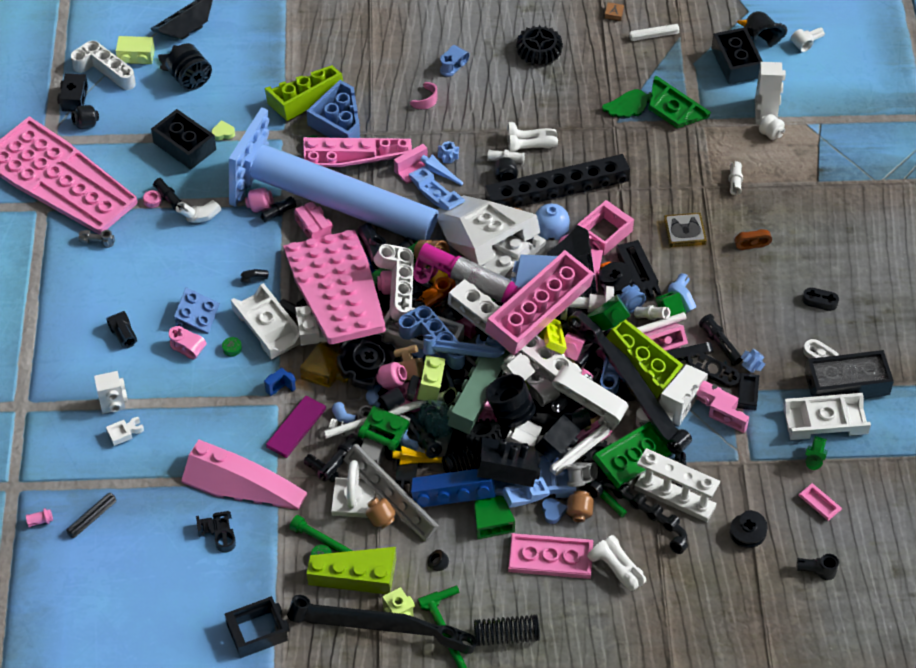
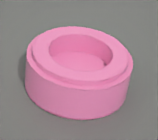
(152, 199)

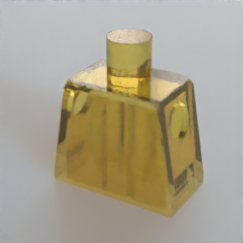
(321, 367)

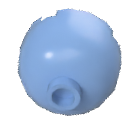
(552, 221)

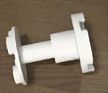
(591, 303)

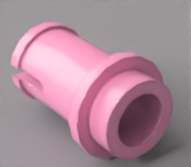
(39, 518)

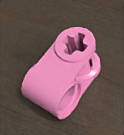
(186, 342)

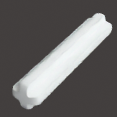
(654, 32)

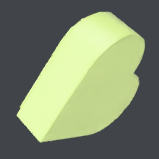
(223, 131)

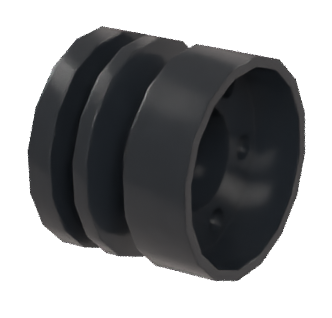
(188, 66)
(510, 400)

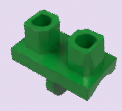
(816, 453)

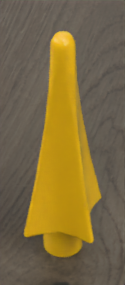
(410, 456)

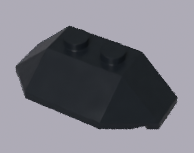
(185, 20)

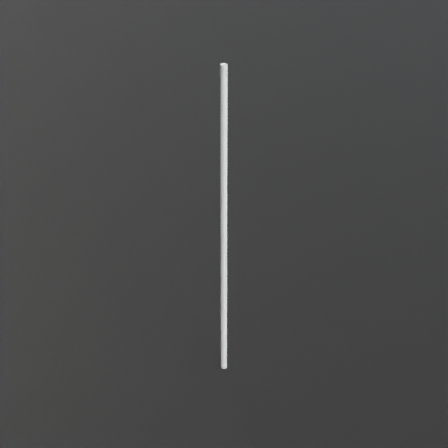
(417, 404)

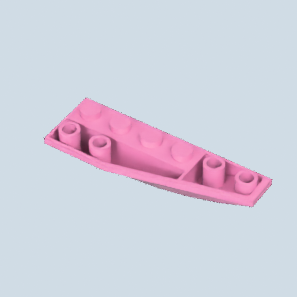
(353, 151)

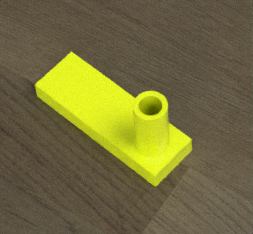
(554, 337)

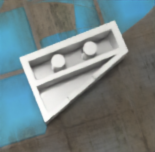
(769, 89)

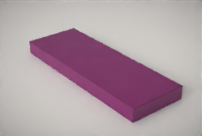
(296, 426)

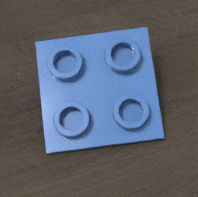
(196, 310)

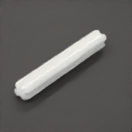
(580, 449)

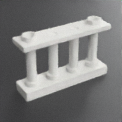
(672, 494)

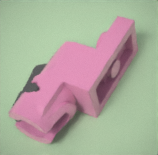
(722, 406)

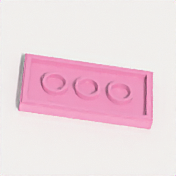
(550, 556)

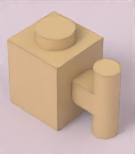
(412, 366)

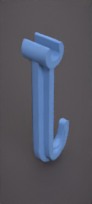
(433, 345)

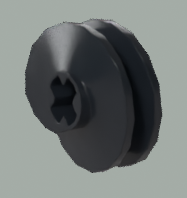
(616, 275)
(748, 529)

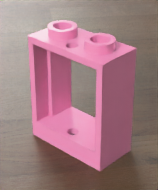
(614, 216)

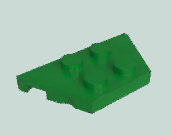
(674, 105)

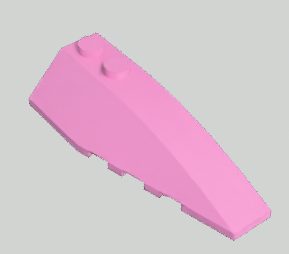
(231, 475)

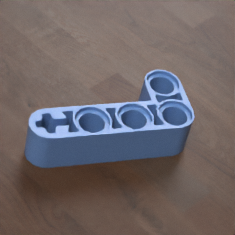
(424, 322)

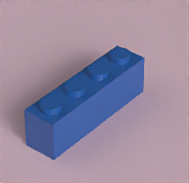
(451, 488)

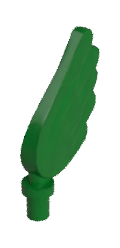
(628, 104)

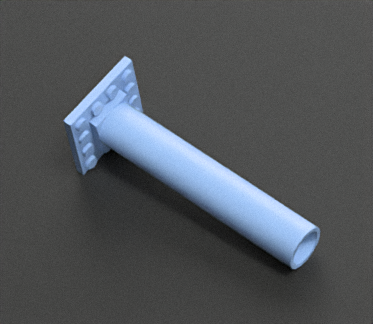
(259, 161)

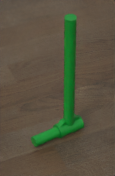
(431, 602)

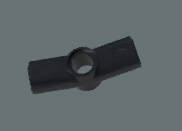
(371, 240)

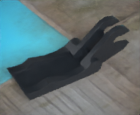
(405, 474)

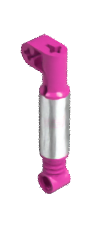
(460, 268)

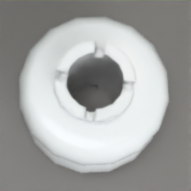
(771, 127)

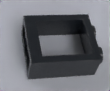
(250, 612)

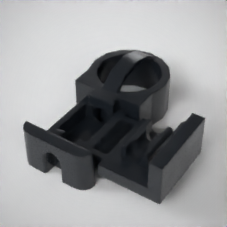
(220, 527)

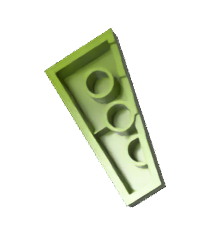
(299, 95)
(649, 359)
(354, 570)

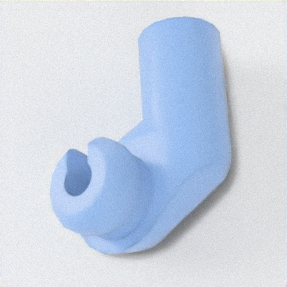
(372, 396)

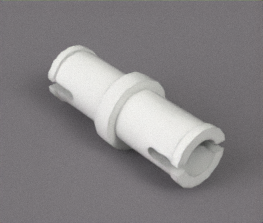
(494, 155)
(735, 178)
(652, 312)

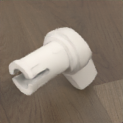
(199, 213)

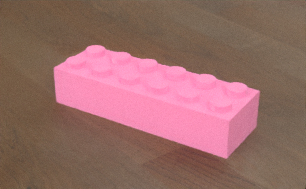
(539, 302)

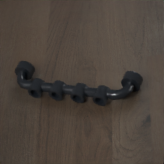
(670, 523)

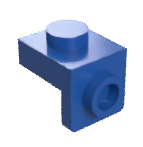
(278, 380)

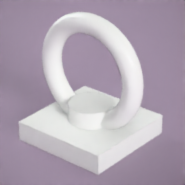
(351, 494)

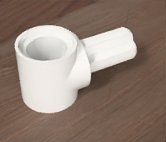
(805, 39)

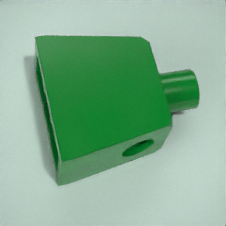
(493, 517)

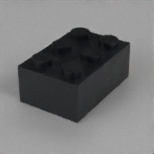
(736, 55)
(183, 139)

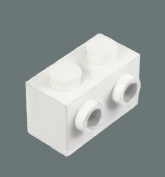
(111, 392)

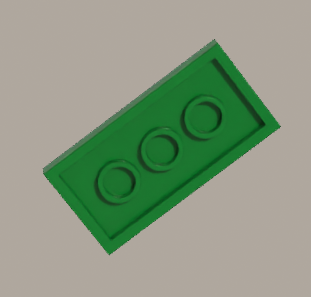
(621, 457)

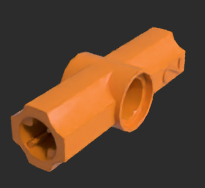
(438, 291)

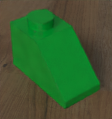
(610, 313)

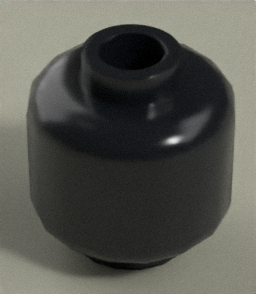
(84, 116)
(505, 169)

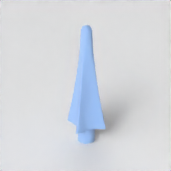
(435, 166)

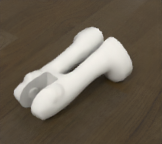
(536, 138)
(624, 569)

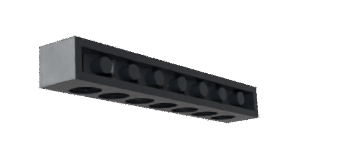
(559, 182)

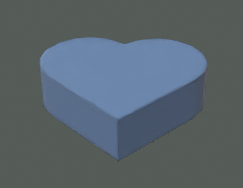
(553, 510)

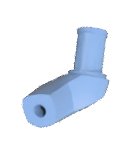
(679, 286)

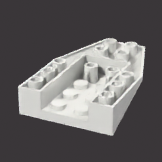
(480, 224)

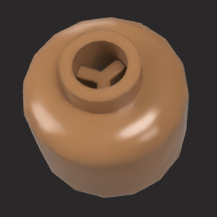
(580, 506)
(380, 512)

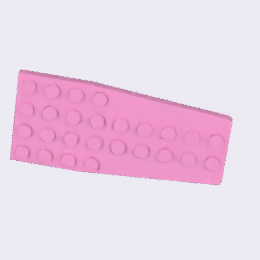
(62, 177)
(337, 285)

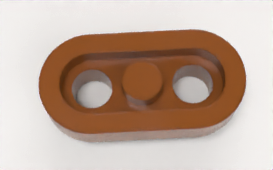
(753, 239)

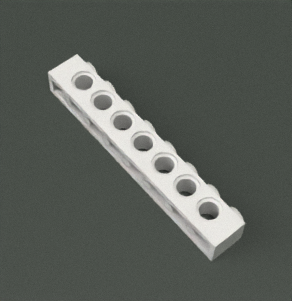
(460, 298)

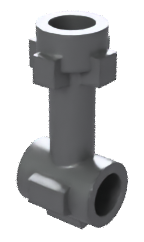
(105, 237)

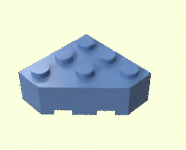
(336, 113)

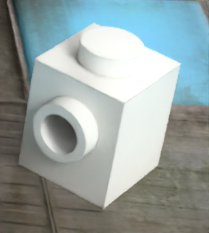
(517, 364)

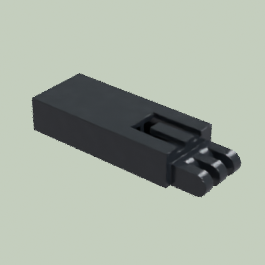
(640, 267)

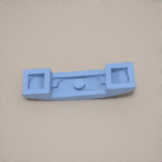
(434, 191)

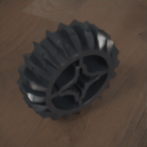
(529, 42)

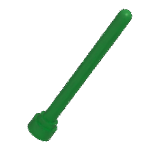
(299, 524)

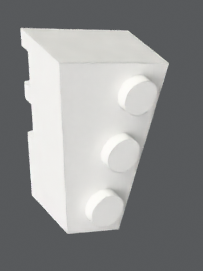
(682, 392)

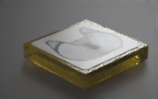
(685, 230)

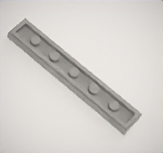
(387, 488)

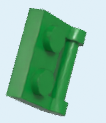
(385, 423)

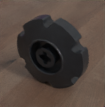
(363, 358)

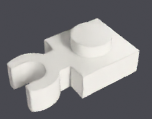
(122, 432)

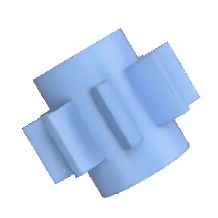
(448, 152)
(752, 360)

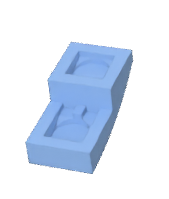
(522, 495)

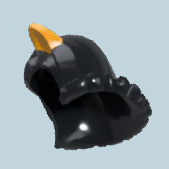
(762, 25)

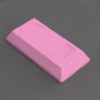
(820, 502)

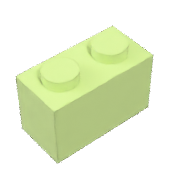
(135, 49)
(431, 378)

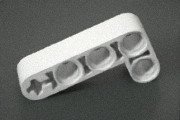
(96, 55)
(398, 267)
(591, 395)

